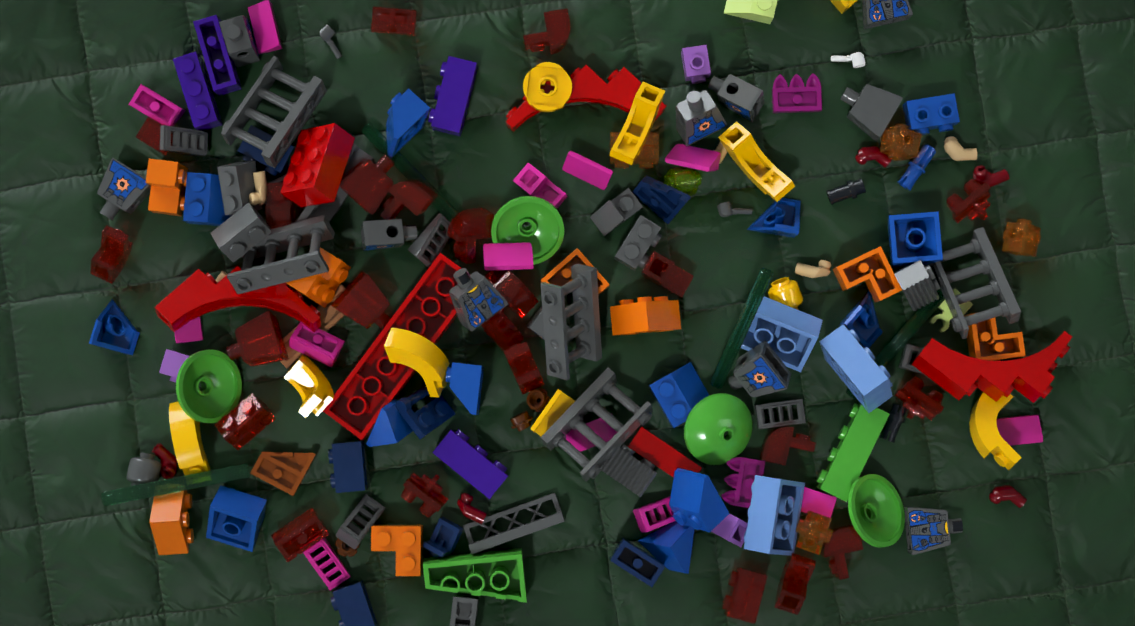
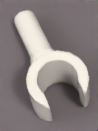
(857, 59)

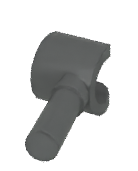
(326, 34)
(726, 210)

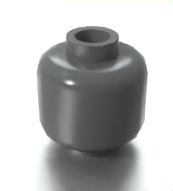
(143, 469)

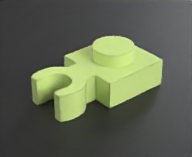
(946, 315)

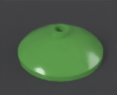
(544, 232)
(219, 386)
(709, 422)
(876, 510)

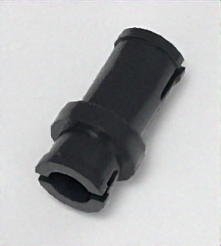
(846, 191)
(894, 422)

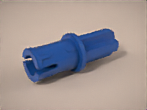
(917, 167)

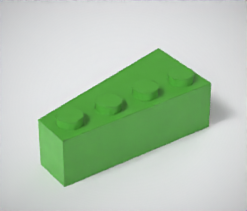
(482, 573)

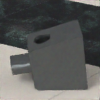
(871, 109)

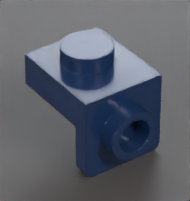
(443, 538)

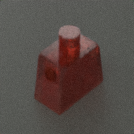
(368, 183)
(363, 302)
(259, 341)

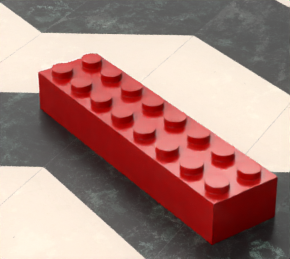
(376, 380)

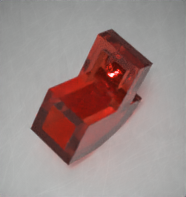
(556, 34)
(409, 193)
(279, 208)
(468, 227)
(111, 255)
(666, 274)
(517, 295)
(524, 367)
(777, 445)
(843, 540)
(793, 583)

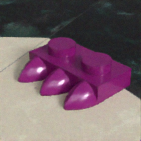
(796, 97)
(742, 481)

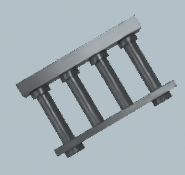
(285, 130)
(294, 267)
(997, 286)
(586, 318)
(589, 402)

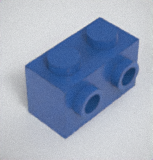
(931, 113)

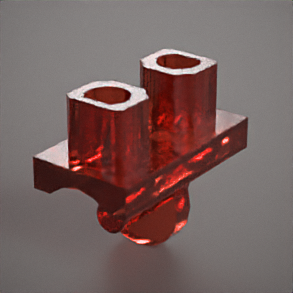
(393, 21)
(973, 205)
(502, 330)
(918, 402)
(427, 491)

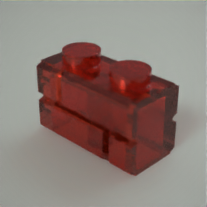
(245, 421)
(300, 534)
(745, 594)

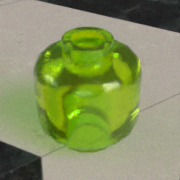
(683, 179)

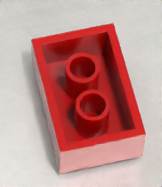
(317, 165)

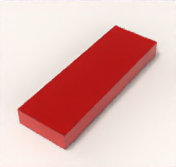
(661, 453)

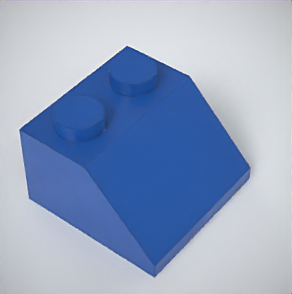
(404, 120)
(203, 200)
(914, 239)
(466, 384)
(678, 393)
(696, 501)
(235, 518)

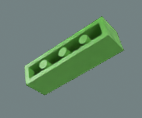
(852, 451)

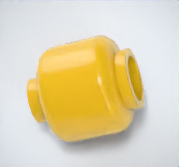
(786, 292)

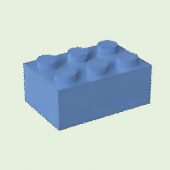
(786, 331)
(857, 368)
(773, 515)

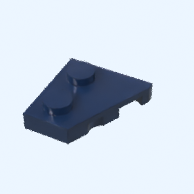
(661, 198)

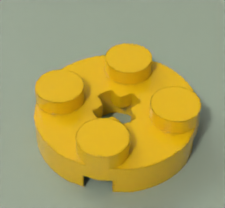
(538, 76)

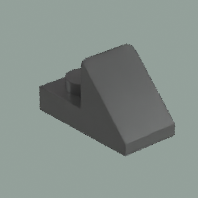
(616, 212)

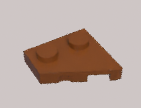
(283, 469)

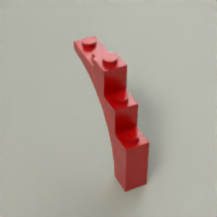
(588, 88)
(203, 294)
(963, 374)

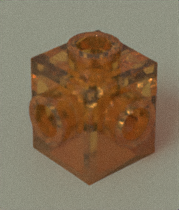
(900, 142)
(1021, 238)
(813, 532)

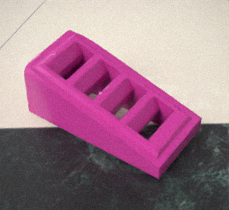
(641, 518)
(333, 558)

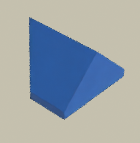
(780, 219)
(863, 321)
(114, 331)
(389, 427)
(671, 546)

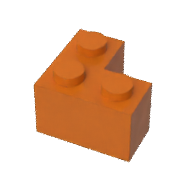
(167, 186)
(872, 269)
(562, 272)
(322, 286)
(645, 316)
(988, 345)
(171, 523)
(406, 541)

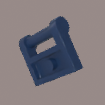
(429, 416)

